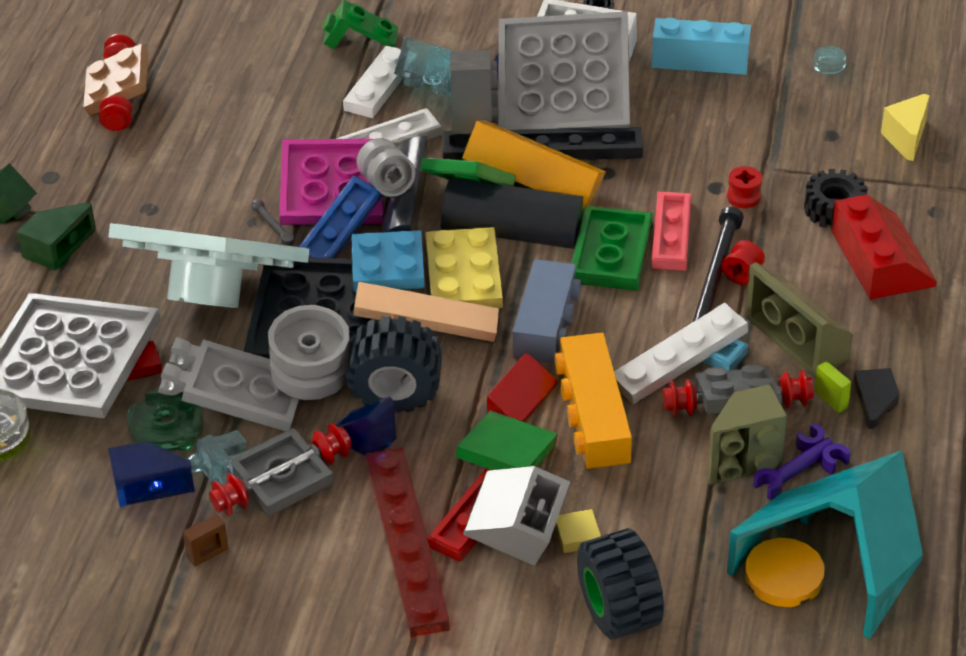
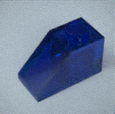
(148, 473)

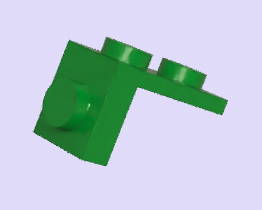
(359, 20)

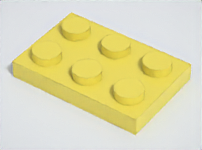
(464, 266)

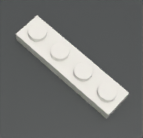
(679, 352)

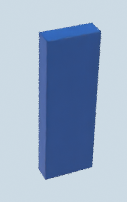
(342, 219)

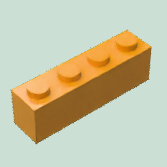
(594, 401)

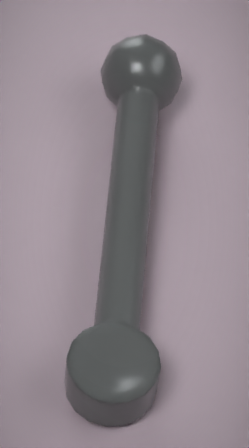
(286, 237)

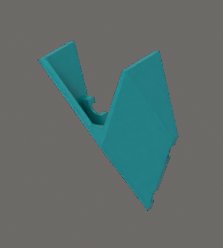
(883, 518)

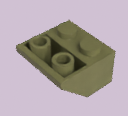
(747, 435)

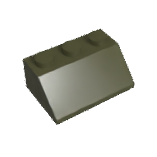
(795, 321)

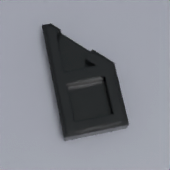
(876, 393)

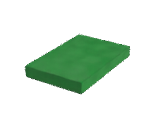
(612, 247)

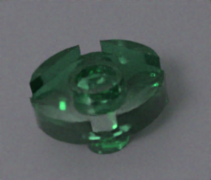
(174, 435)

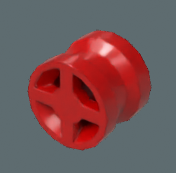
(744, 187)
(737, 264)

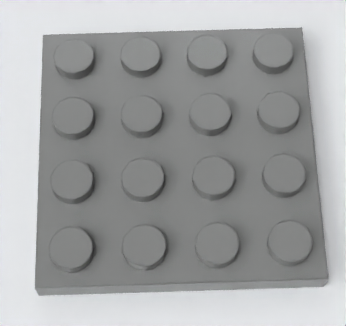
(564, 72)
(73, 352)

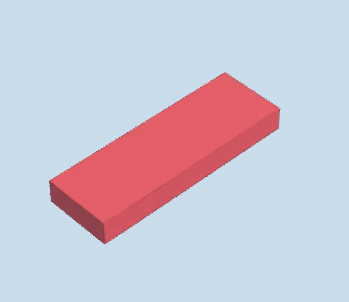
(671, 231)

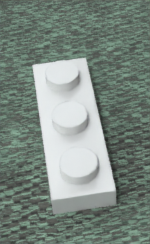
(374, 85)

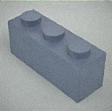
(546, 310)

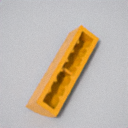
(532, 162)

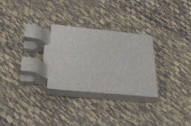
(227, 383)

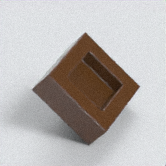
(205, 540)

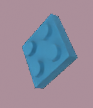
(388, 259)

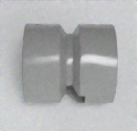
(385, 167)

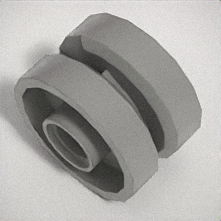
(309, 352)

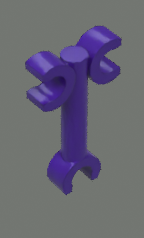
(813, 450)

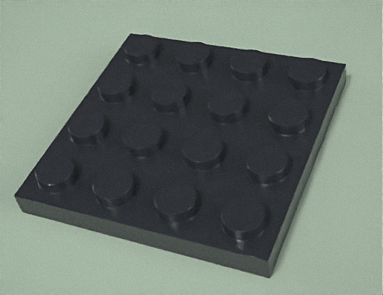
(318, 282)

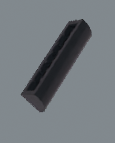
(404, 210)
(513, 212)

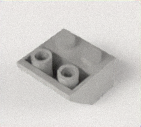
(517, 511)

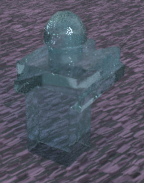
(215, 455)

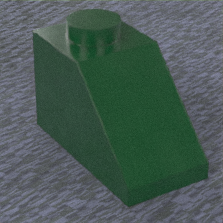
(14, 194)
(56, 234)

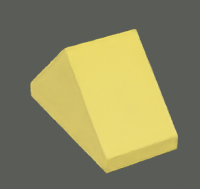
(905, 123)

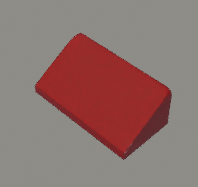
(521, 389)

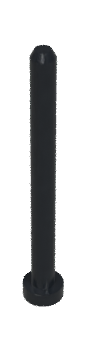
(730, 220)

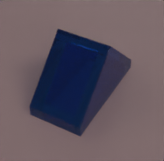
(371, 426)

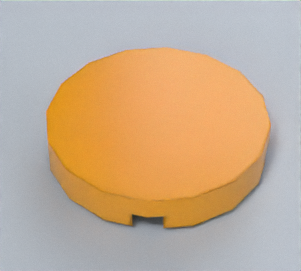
(784, 572)

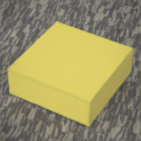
(576, 528)

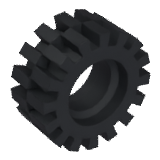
(828, 186)

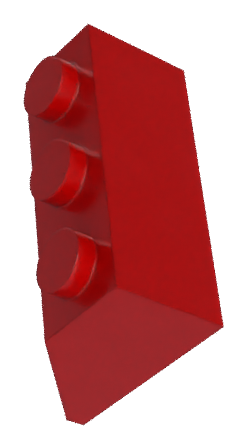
(879, 248)

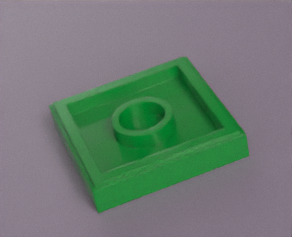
(466, 170)
(505, 443)

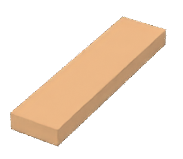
(432, 311)

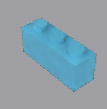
(701, 46)

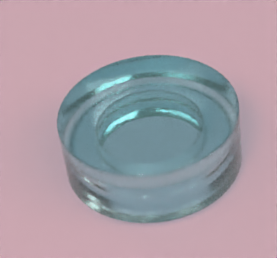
(829, 60)

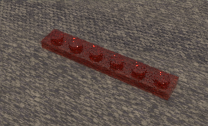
(407, 543)

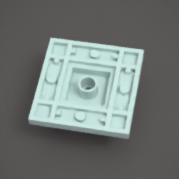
(207, 266)

